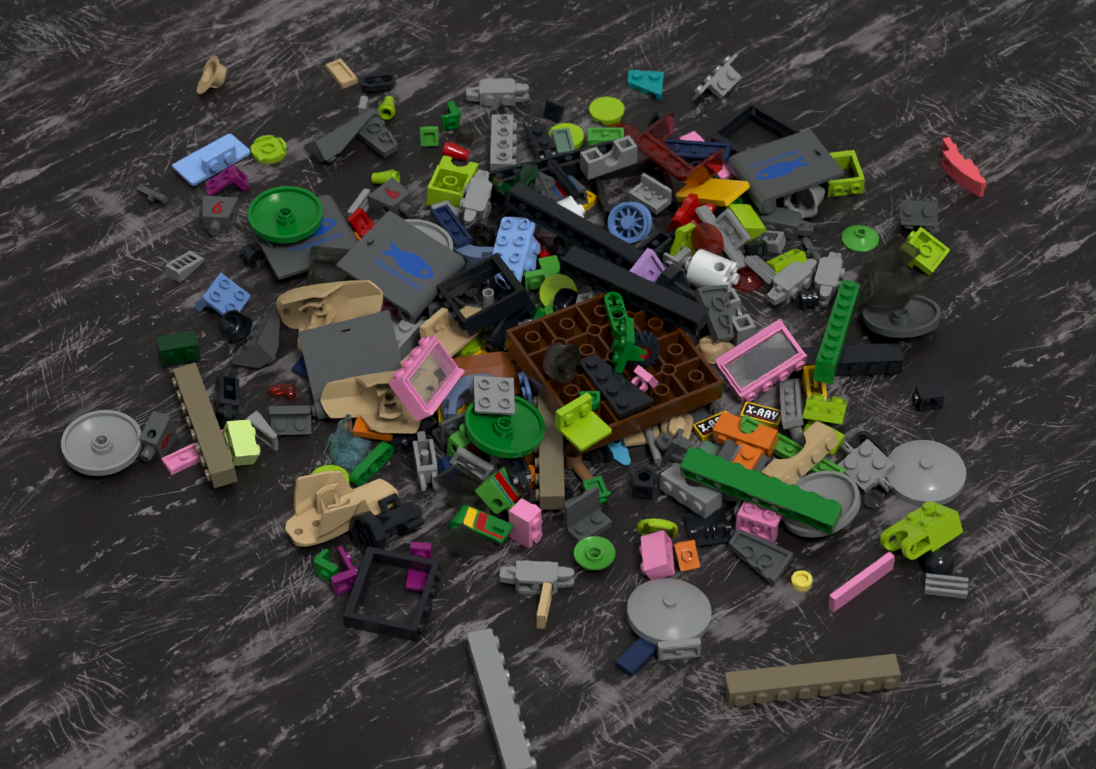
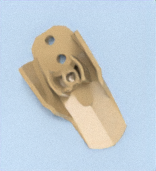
(328, 304)
(370, 399)
(327, 503)

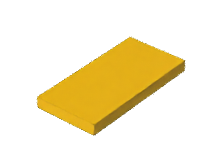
(715, 191)

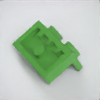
(601, 135)

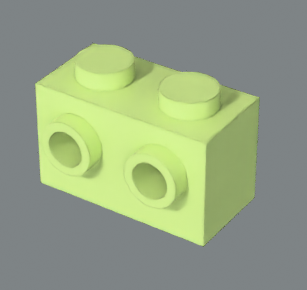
(241, 442)

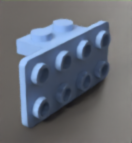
(211, 159)
(517, 245)

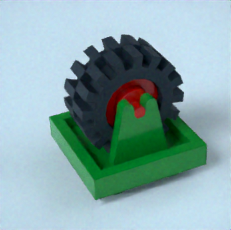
(633, 348)

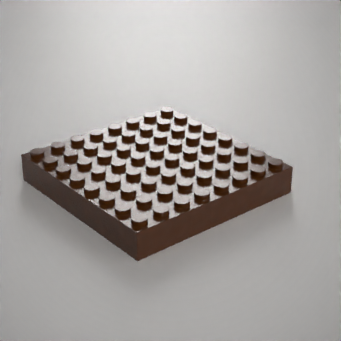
(681, 370)

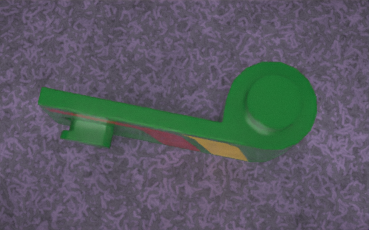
(482, 523)

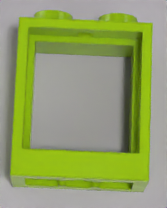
(855, 185)

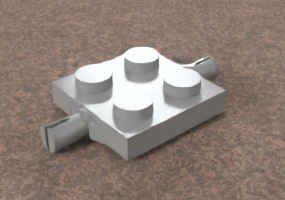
(867, 466)

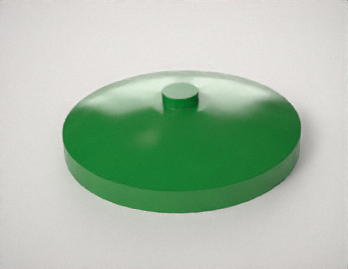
(285, 214)
(506, 434)

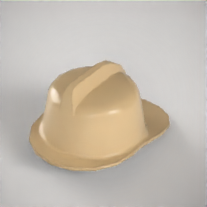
(212, 76)
(712, 350)
(683, 421)

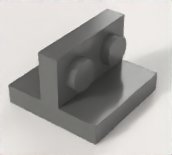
(291, 420)

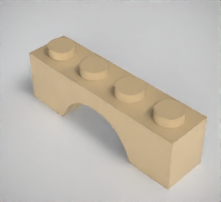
(819, 442)

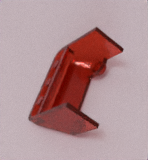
(652, 145)

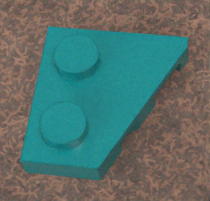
(646, 82)

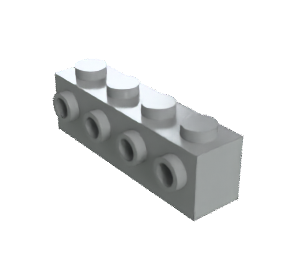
(502, 141)

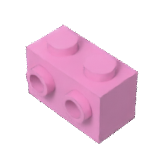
(526, 522)
(657, 555)

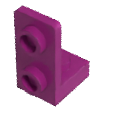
(229, 175)
(345, 580)
(416, 580)

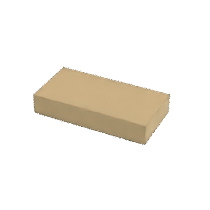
(341, 73)
(544, 605)

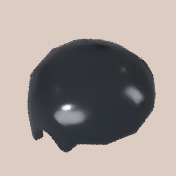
(938, 562)

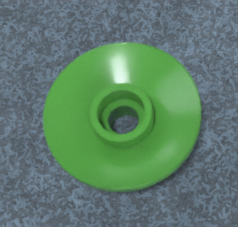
(860, 238)
(594, 553)

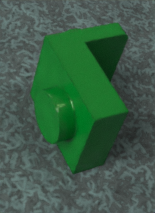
(452, 118)
(597, 481)
(324, 567)

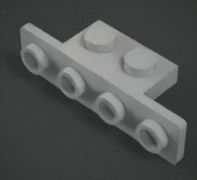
(722, 80)
(731, 230)

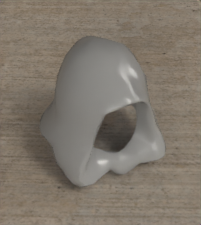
(807, 199)

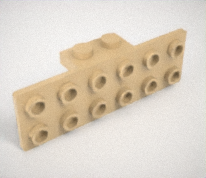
(447, 330)

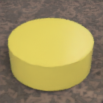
(801, 581)

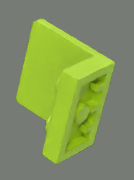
(580, 423)

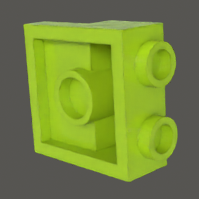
(930, 249)
(825, 409)

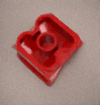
(687, 214)

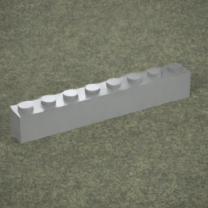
(498, 700)

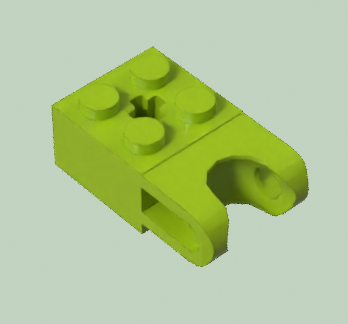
(450, 182)
(923, 530)

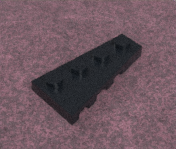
(615, 389)

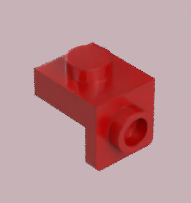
(360, 222)

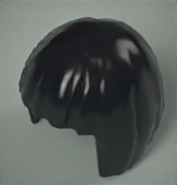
(564, 298)
(235, 325)

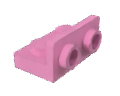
(758, 521)

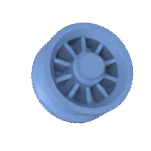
(630, 222)

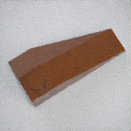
(496, 363)

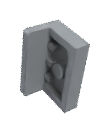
(651, 194)

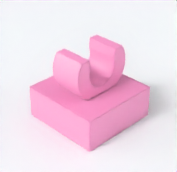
(644, 377)

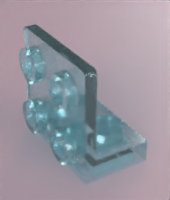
(345, 448)

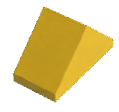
(810, 386)

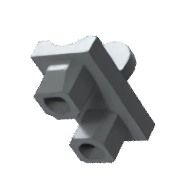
(675, 447)

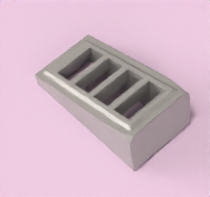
(774, 239)
(178, 272)
(263, 430)

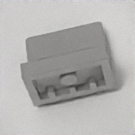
(493, 395)

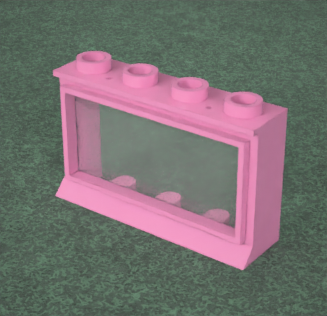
(761, 361)
(425, 378)

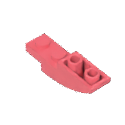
(961, 170)

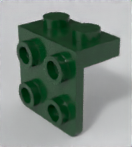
(526, 175)
(178, 348)

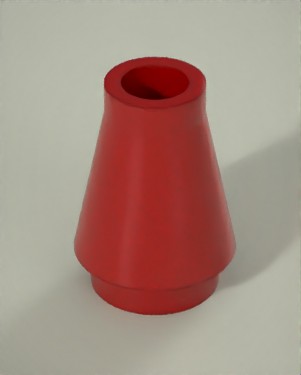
(455, 151)

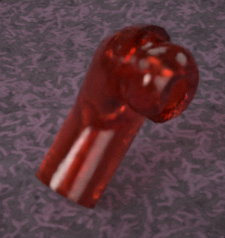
(283, 388)

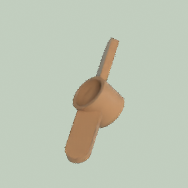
(574, 463)

